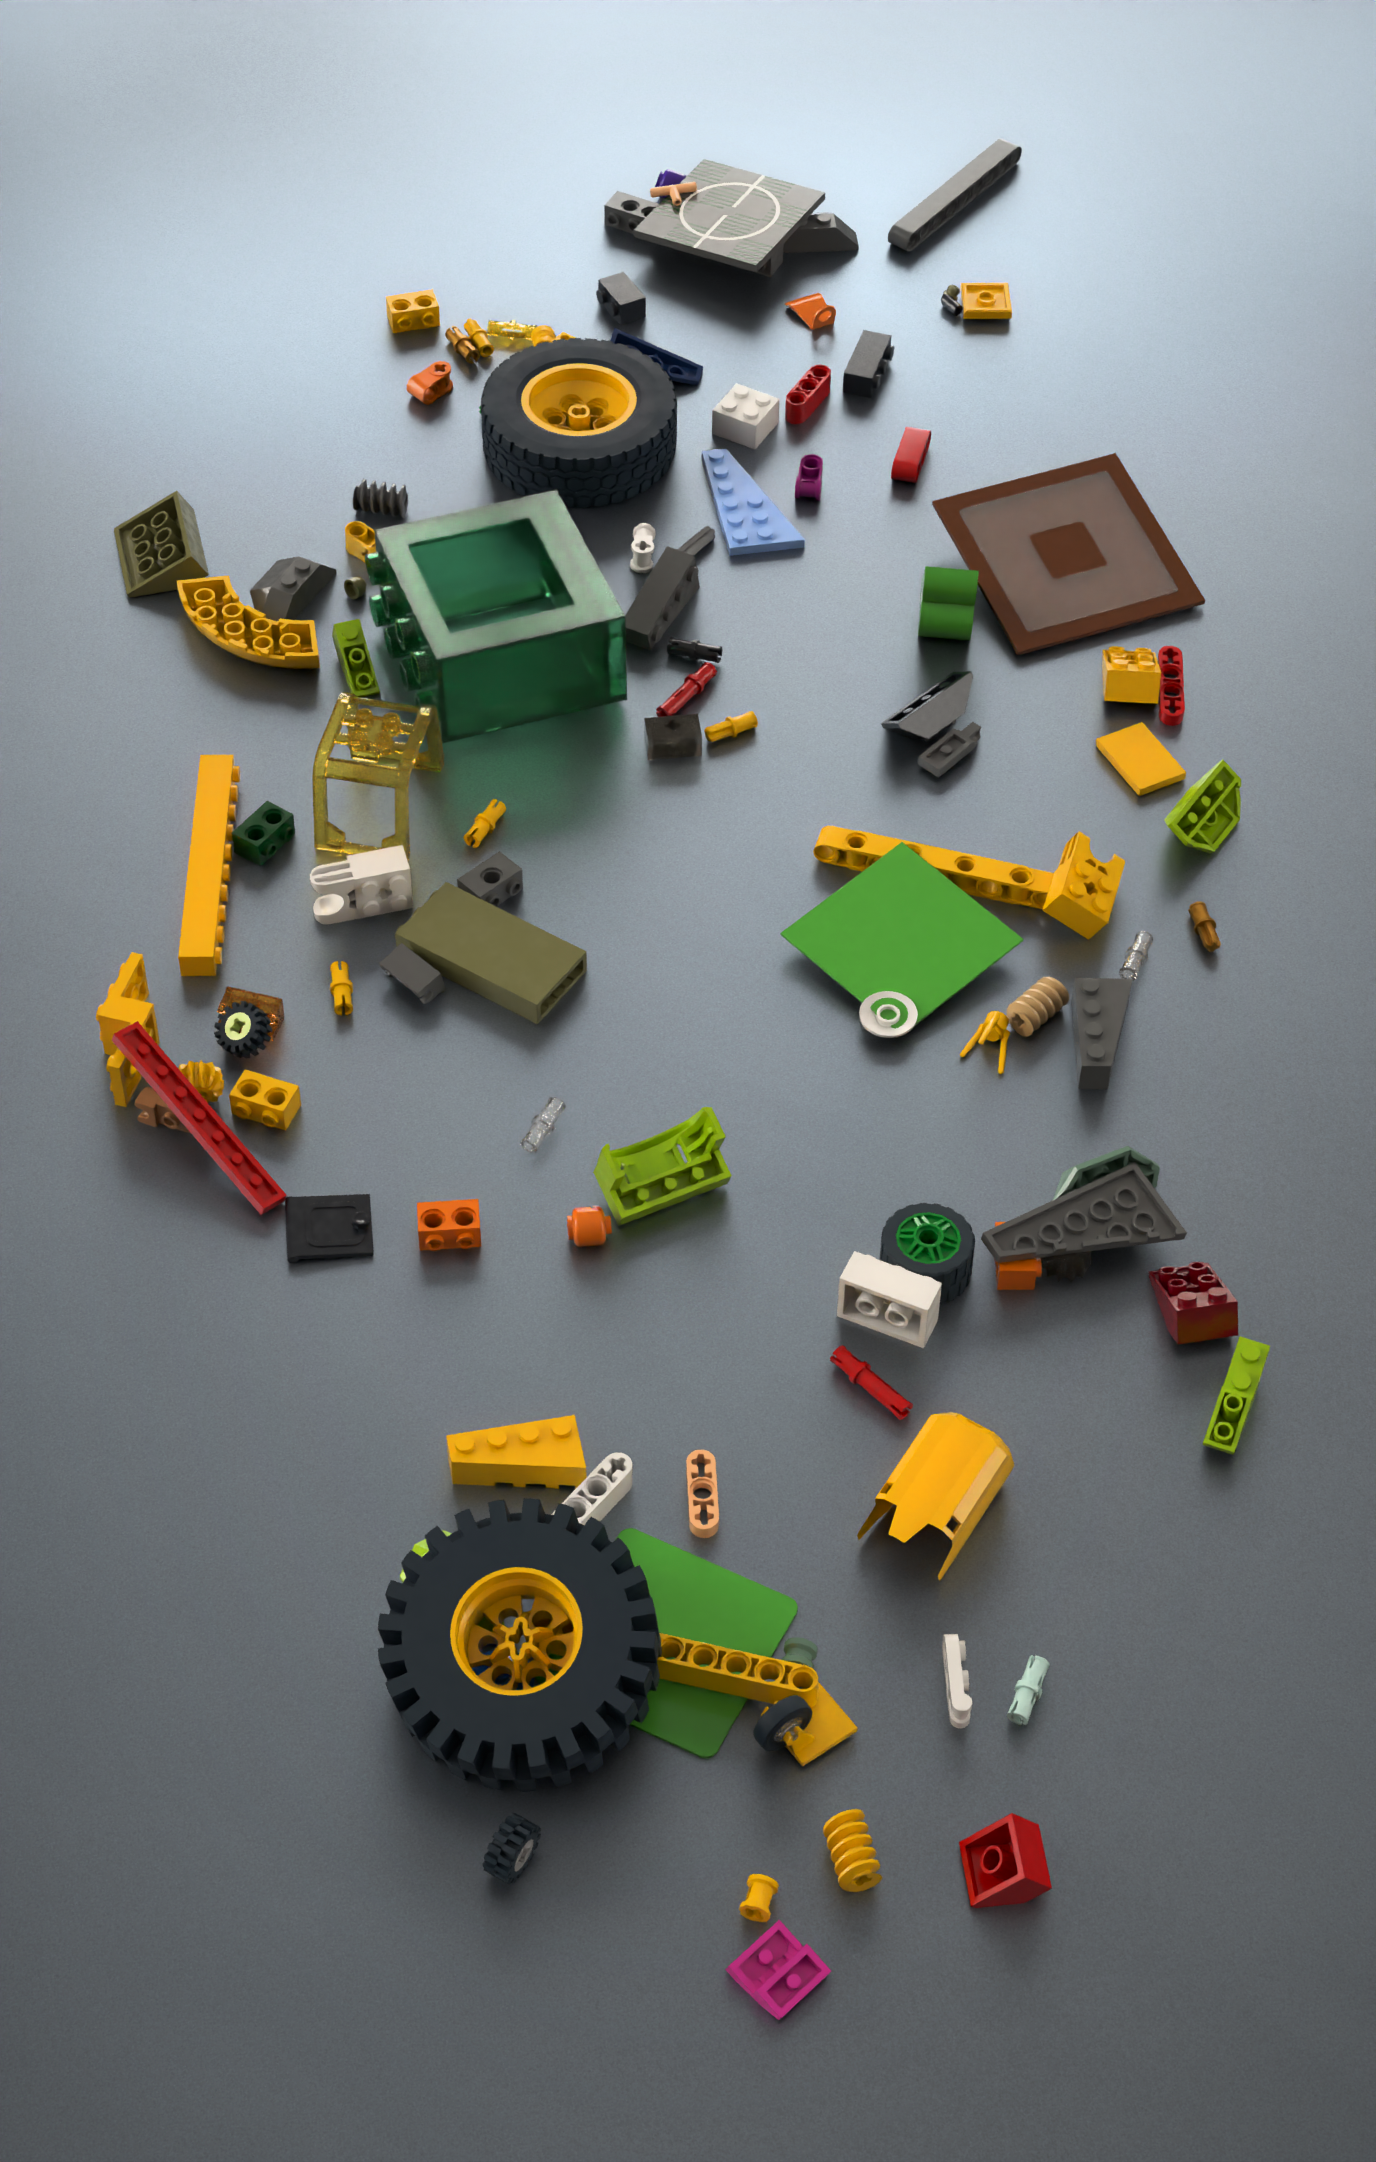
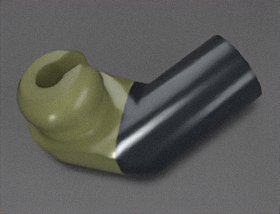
(949, 300)

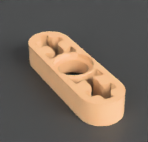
(695, 1504)

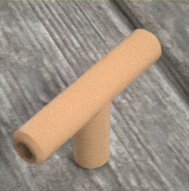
(674, 191)

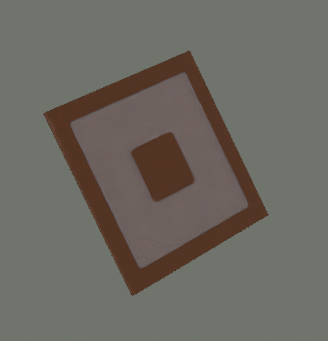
(1067, 553)

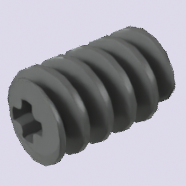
(380, 498)

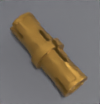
(462, 344)

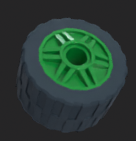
(932, 1244)

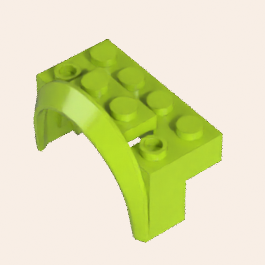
(653, 1173)

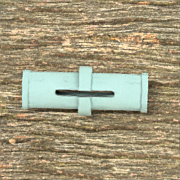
(1028, 1690)

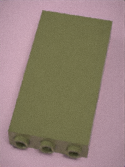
(493, 952)

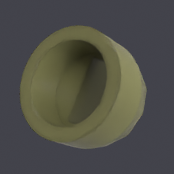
(355, 587)

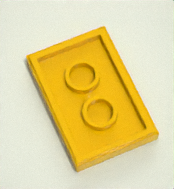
(1140, 759)

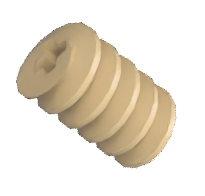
(1037, 1005)

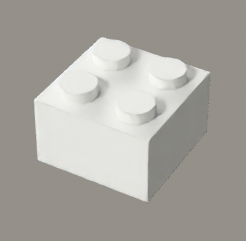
(745, 416)

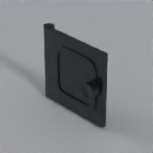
(325, 1226)

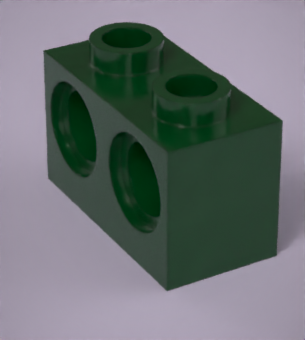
(263, 833)

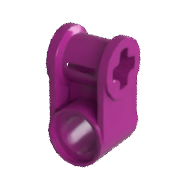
(809, 477)

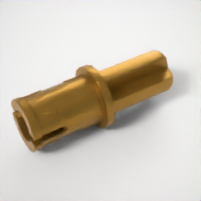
(1204, 926)

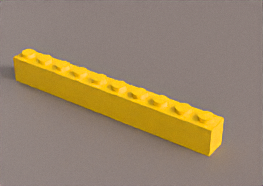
(208, 866)

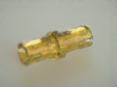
(495, 328)

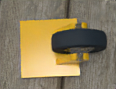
(803, 1729)

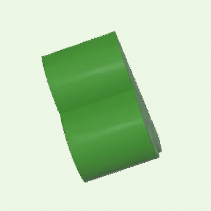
(947, 603)

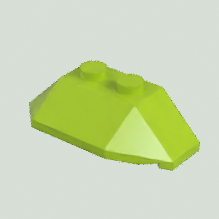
(1208, 809)

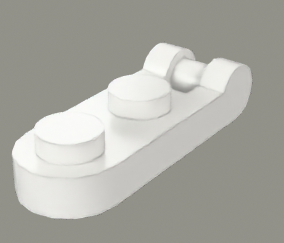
(956, 1681)

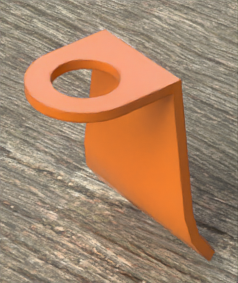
(814, 310)

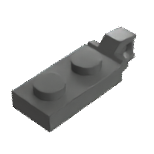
(950, 749)

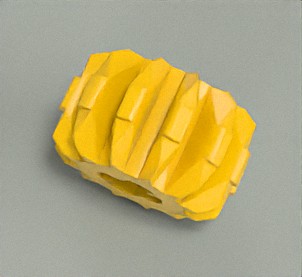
(205, 1078)

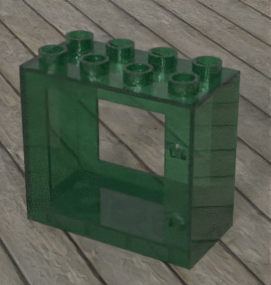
(513, 667)

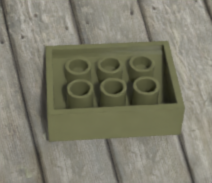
(160, 547)

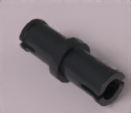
(694, 650)

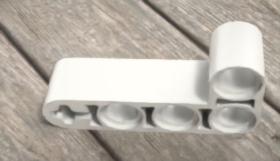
(609, 1479)

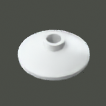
(881, 1027)

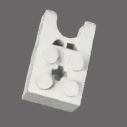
(362, 886)

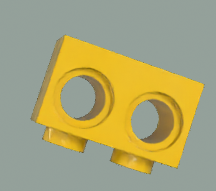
(412, 311)
(265, 1099)

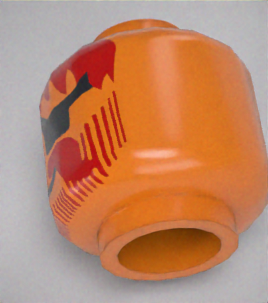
(588, 1226)

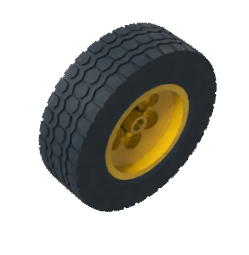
(579, 421)

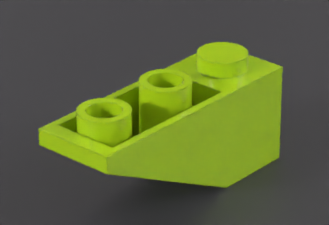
(355, 658)

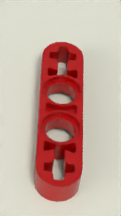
(1173, 685)

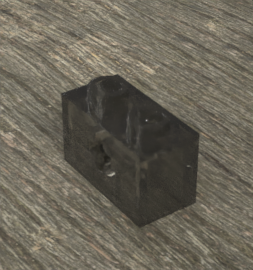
(673, 736)

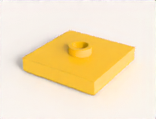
(986, 301)

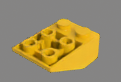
(1130, 675)

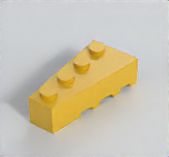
(519, 1454)

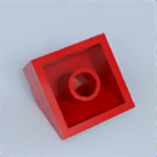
(1005, 1863)

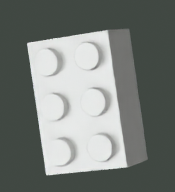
(889, 1299)

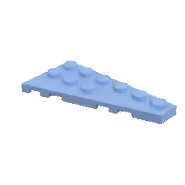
(745, 512)

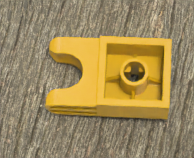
(1083, 888)

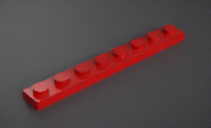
(199, 1118)

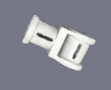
(642, 548)

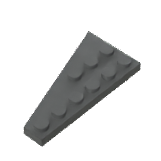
(1099, 1216)

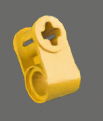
(359, 539)

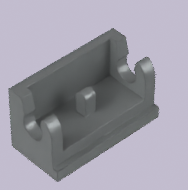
(413, 973)

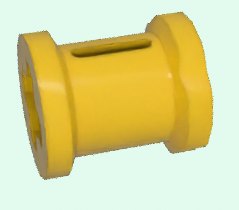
(758, 1897)

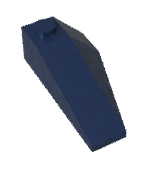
(676, 367)

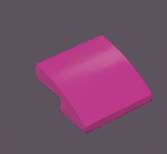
(778, 1970)

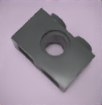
(493, 879)

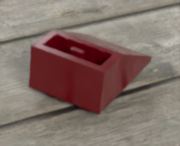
(1195, 1303)

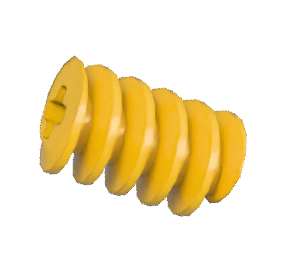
(851, 1851)

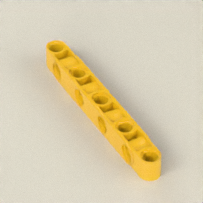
(971, 873)

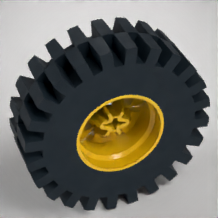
(487, 1572)

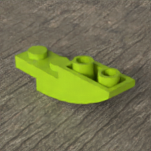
(1236, 1395)

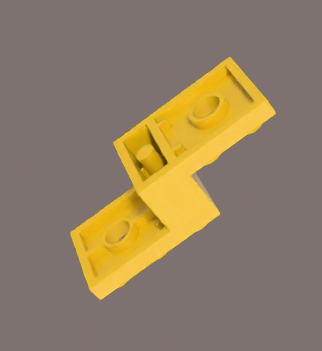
(122, 1008)

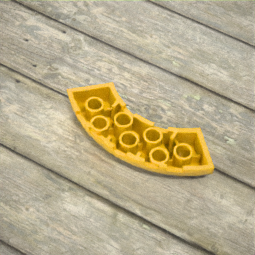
(245, 631)

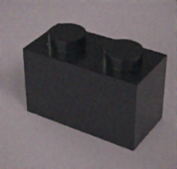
(621, 298)

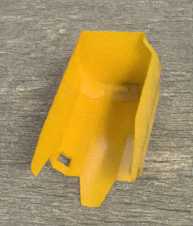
(945, 1473)

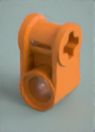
(431, 382)

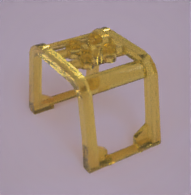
(371, 747)

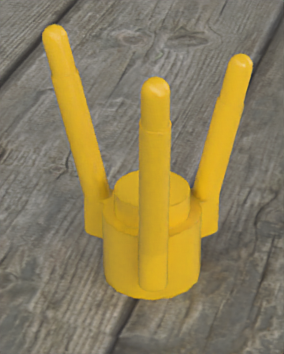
(992, 1030)

